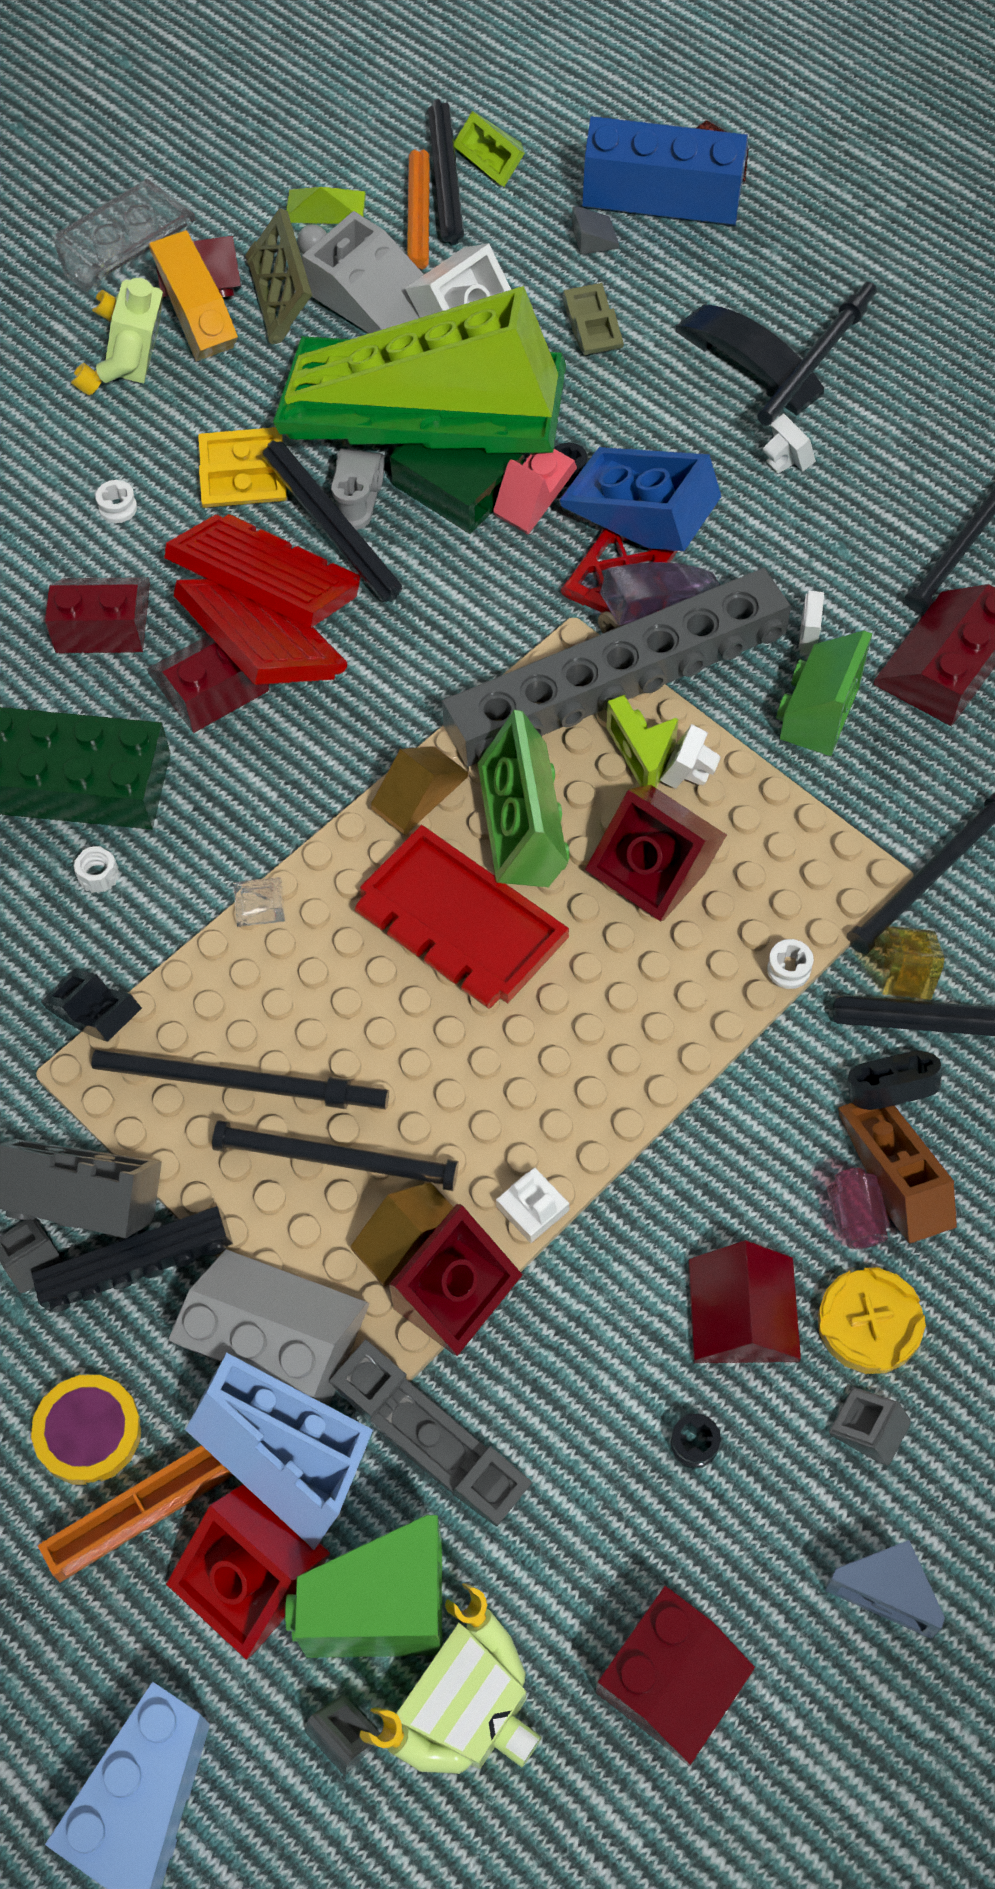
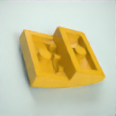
(235, 470)

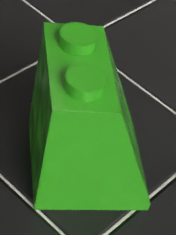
(374, 1598)

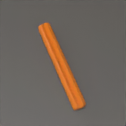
(418, 208)

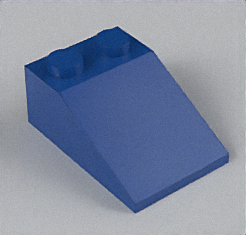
(646, 495)

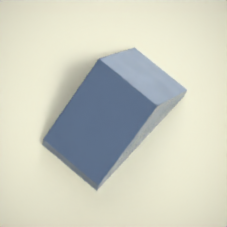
(891, 1587)

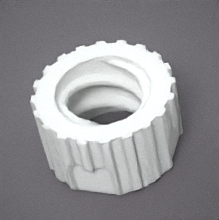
(91, 857)

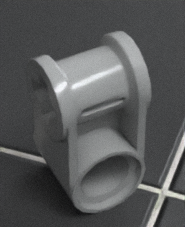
(357, 484)

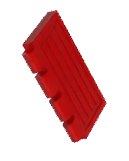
(264, 568)
(257, 638)
(462, 915)

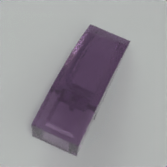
(648, 587)

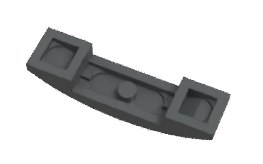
(429, 1435)

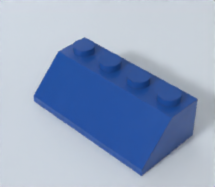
(664, 170)

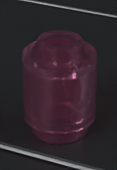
(858, 1208)

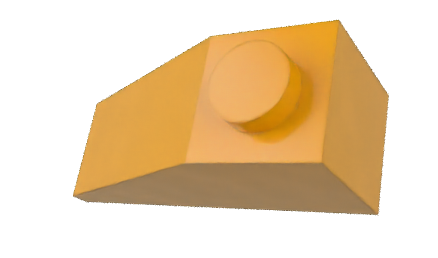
(194, 296)

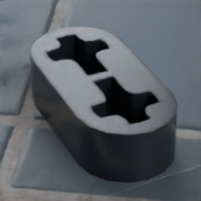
(894, 1080)

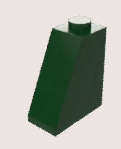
(451, 481)

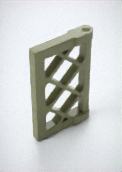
(260, 260)

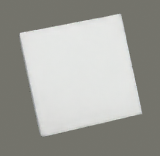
(811, 621)

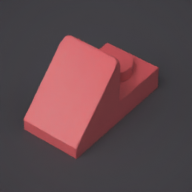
(531, 488)

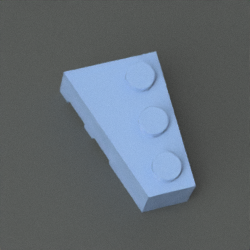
(280, 1445)
(133, 1802)

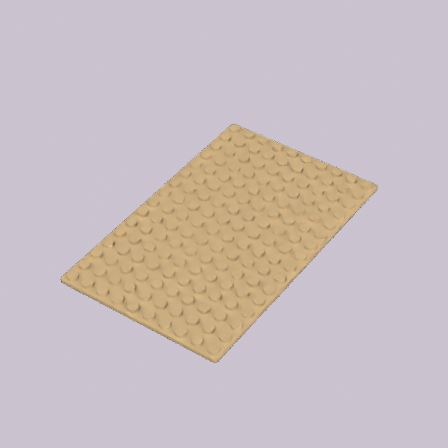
(556, 1080)

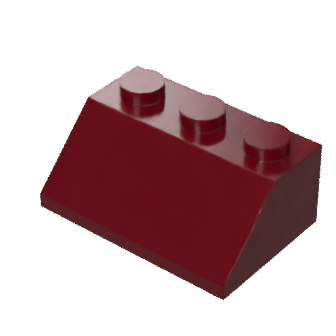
(945, 654)

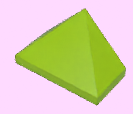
(489, 148)
(324, 204)

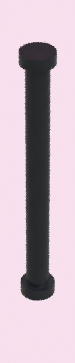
(920, 598)
(864, 937)
(335, 1155)

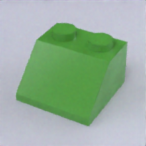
(824, 692)

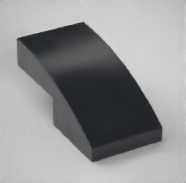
(90, 1005)

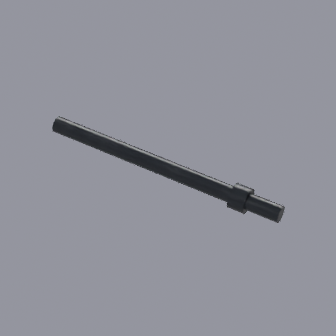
(849, 314)
(335, 1091)

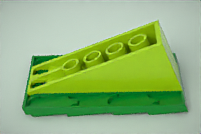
(438, 381)

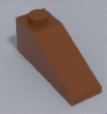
(911, 1179)

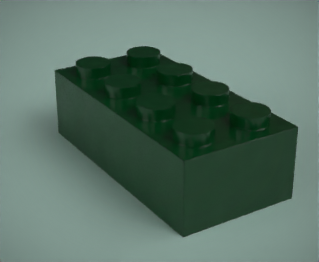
(81, 767)

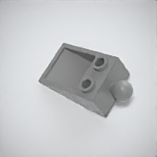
(359, 273)

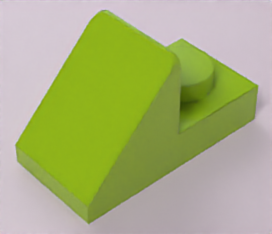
(642, 747)

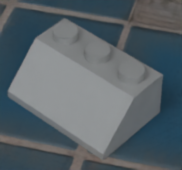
(270, 1322)

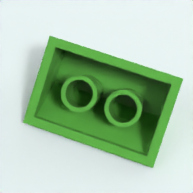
(522, 806)

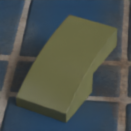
(592, 319)

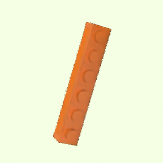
(132, 1512)

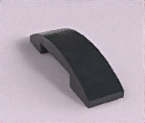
(751, 347)

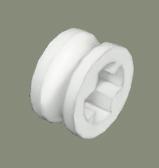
(116, 490)
(804, 962)

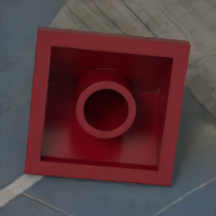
(454, 1281)
(743, 1306)

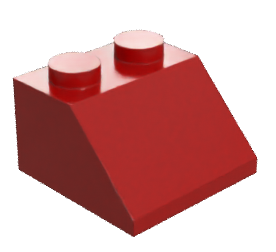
(242, 1569)

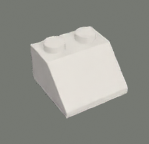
(460, 279)

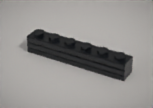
(132, 1259)

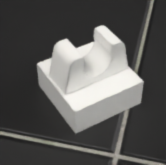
(788, 446)
(690, 759)
(532, 1205)

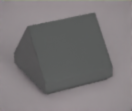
(337, 1733)

